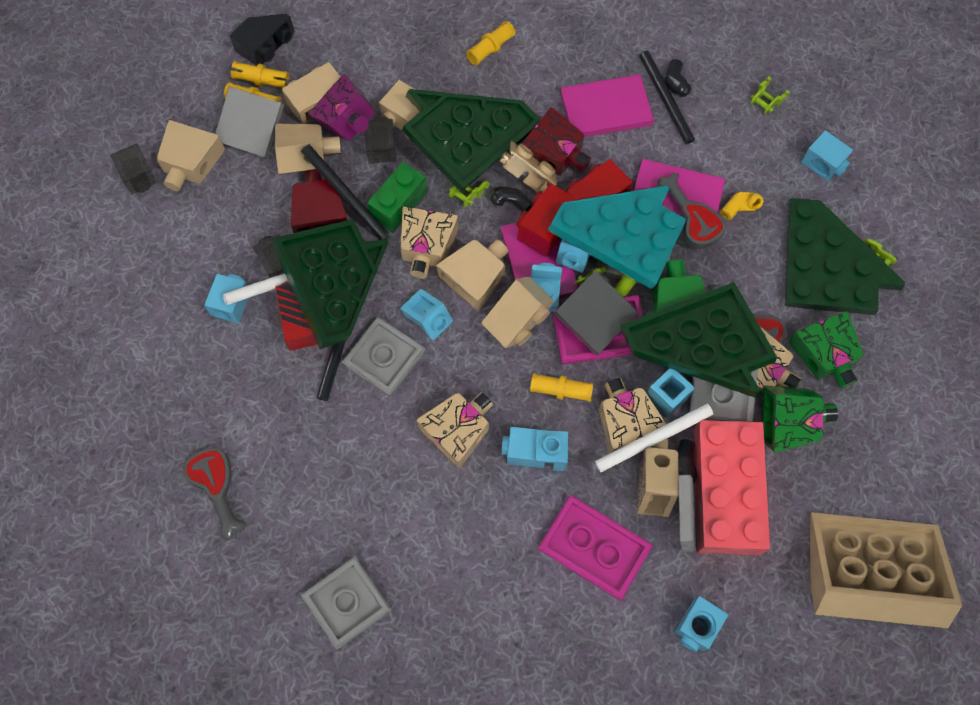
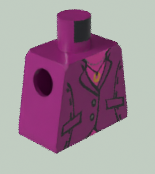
(343, 110)

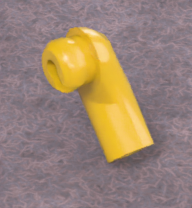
(741, 202)

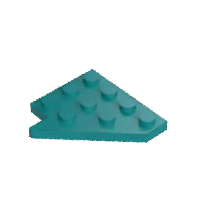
(623, 231)

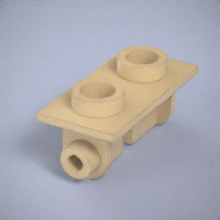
(522, 160)

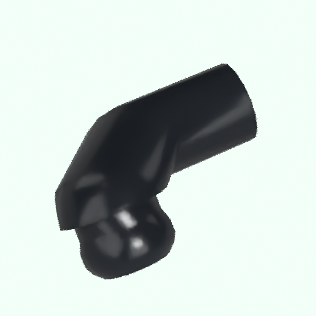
(675, 80)
(512, 195)
(685, 462)

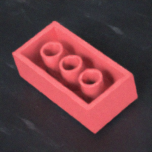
(731, 488)

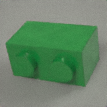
(402, 188)

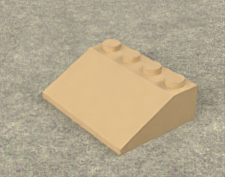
(881, 571)

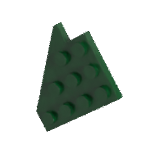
(466, 132)
(831, 264)
(330, 276)
(705, 338)

